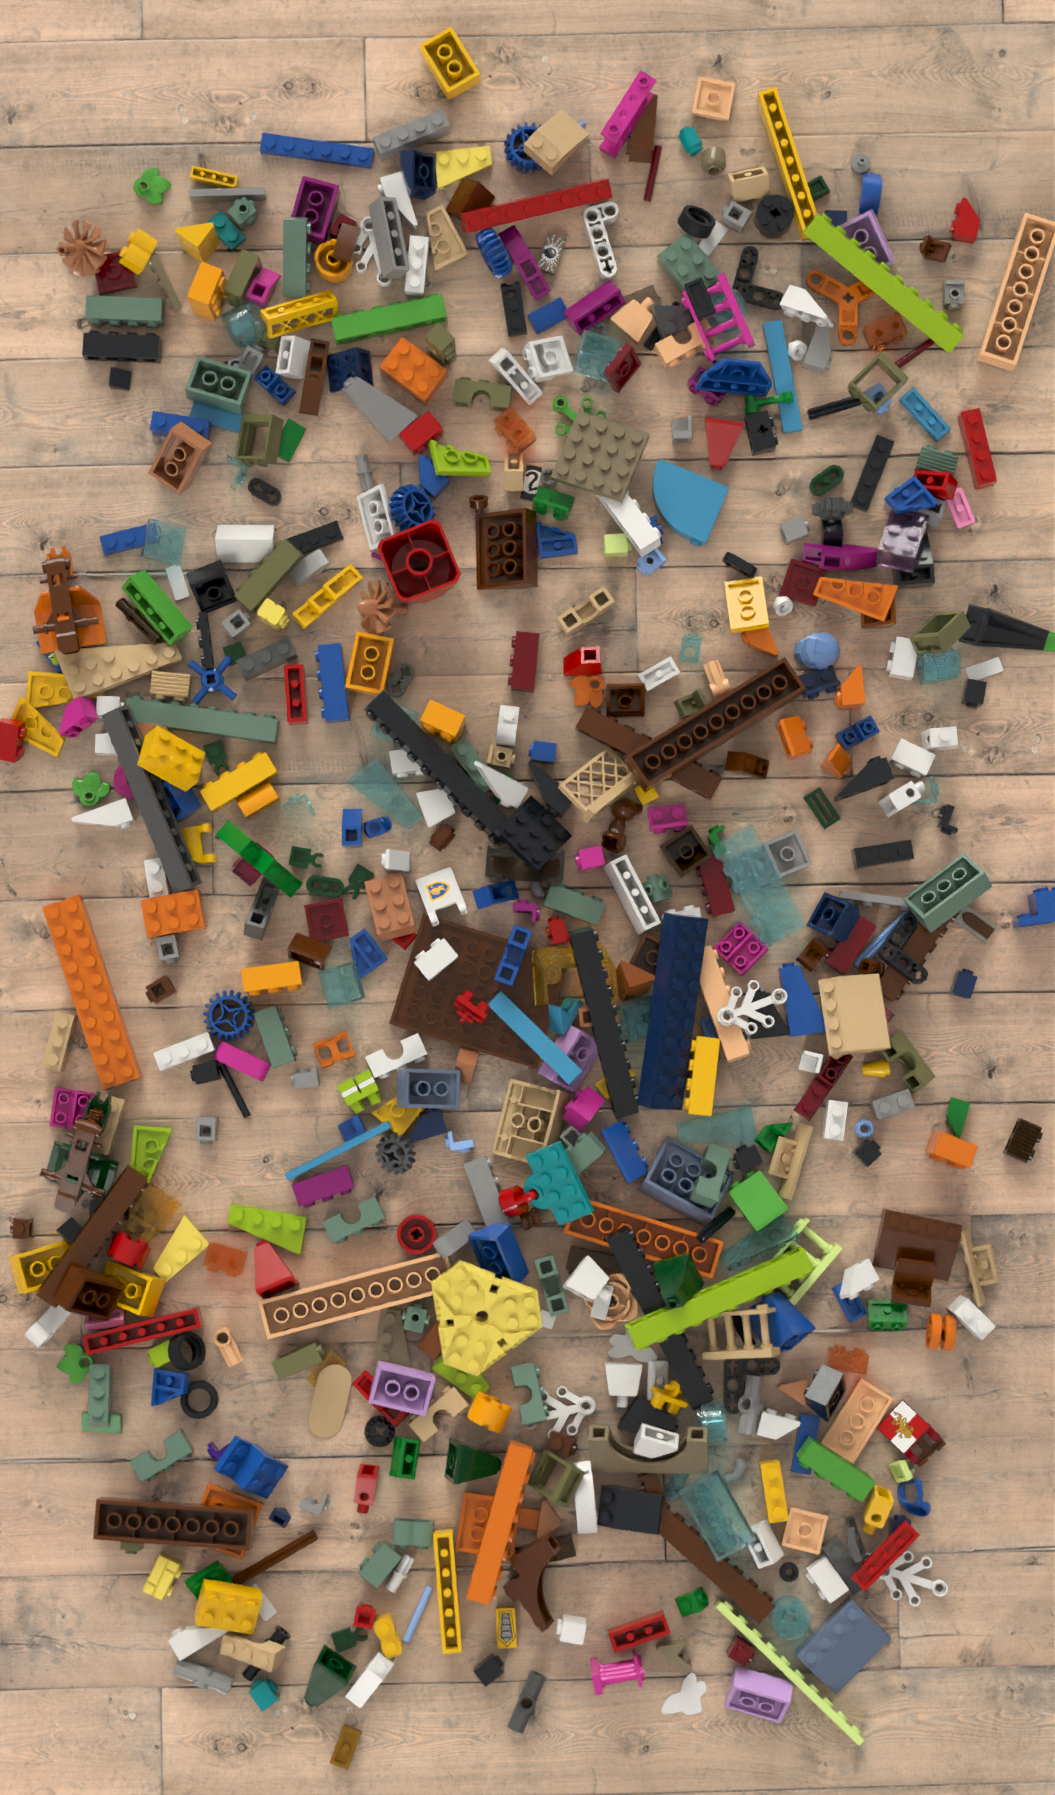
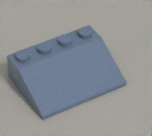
(673, 1178)
(842, 1645)

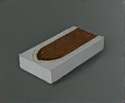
(975, 923)

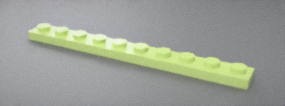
(796, 1677)

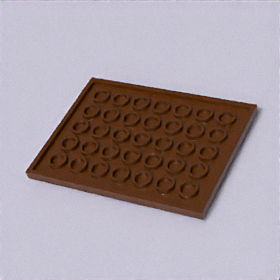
(429, 1007)

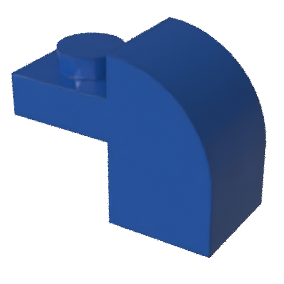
(870, 192)

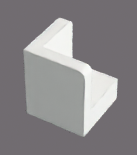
(810, 1062)

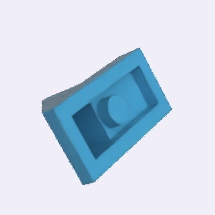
(562, 1017)

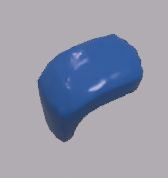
(377, 826)

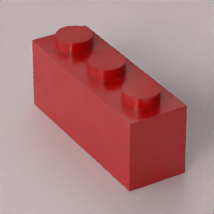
(296, 694)
(638, 1631)

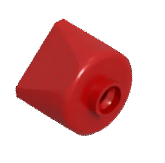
(420, 543)

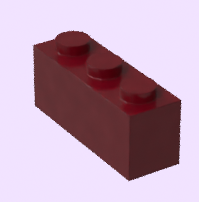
(523, 661)
(715, 888)
(845, 952)

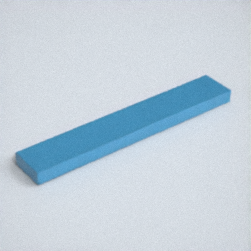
(782, 375)
(535, 1038)
(338, 1150)

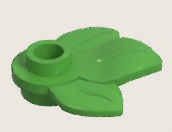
(154, 186)
(90, 786)
(74, 1364)

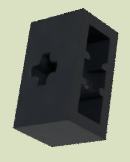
(758, 443)

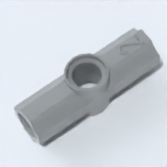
(750, 1405)
(203, 1676)

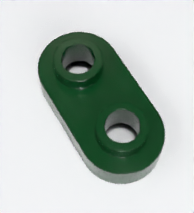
(826, 481)
(325, 887)

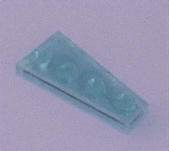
(385, 792)
(725, 1128)
(758, 1243)

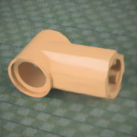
(718, 683)
(229, 1348)

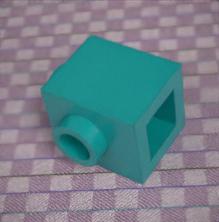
(264, 1692)

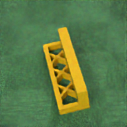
(300, 309)

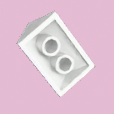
(375, 515)
(244, 543)

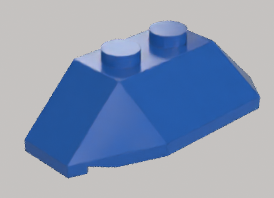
(736, 377)

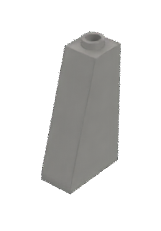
(379, 409)

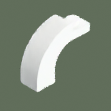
(585, 1501)

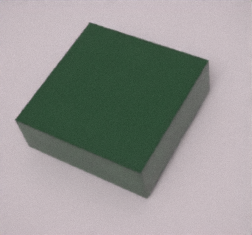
(818, 188)
(235, 652)

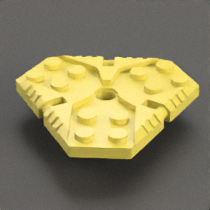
(474, 1340)

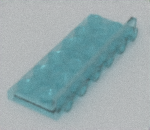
(759, 885)

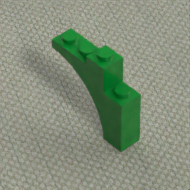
(259, 858)

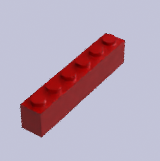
(142, 1330)

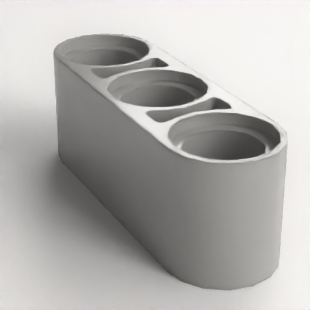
(453, 1239)

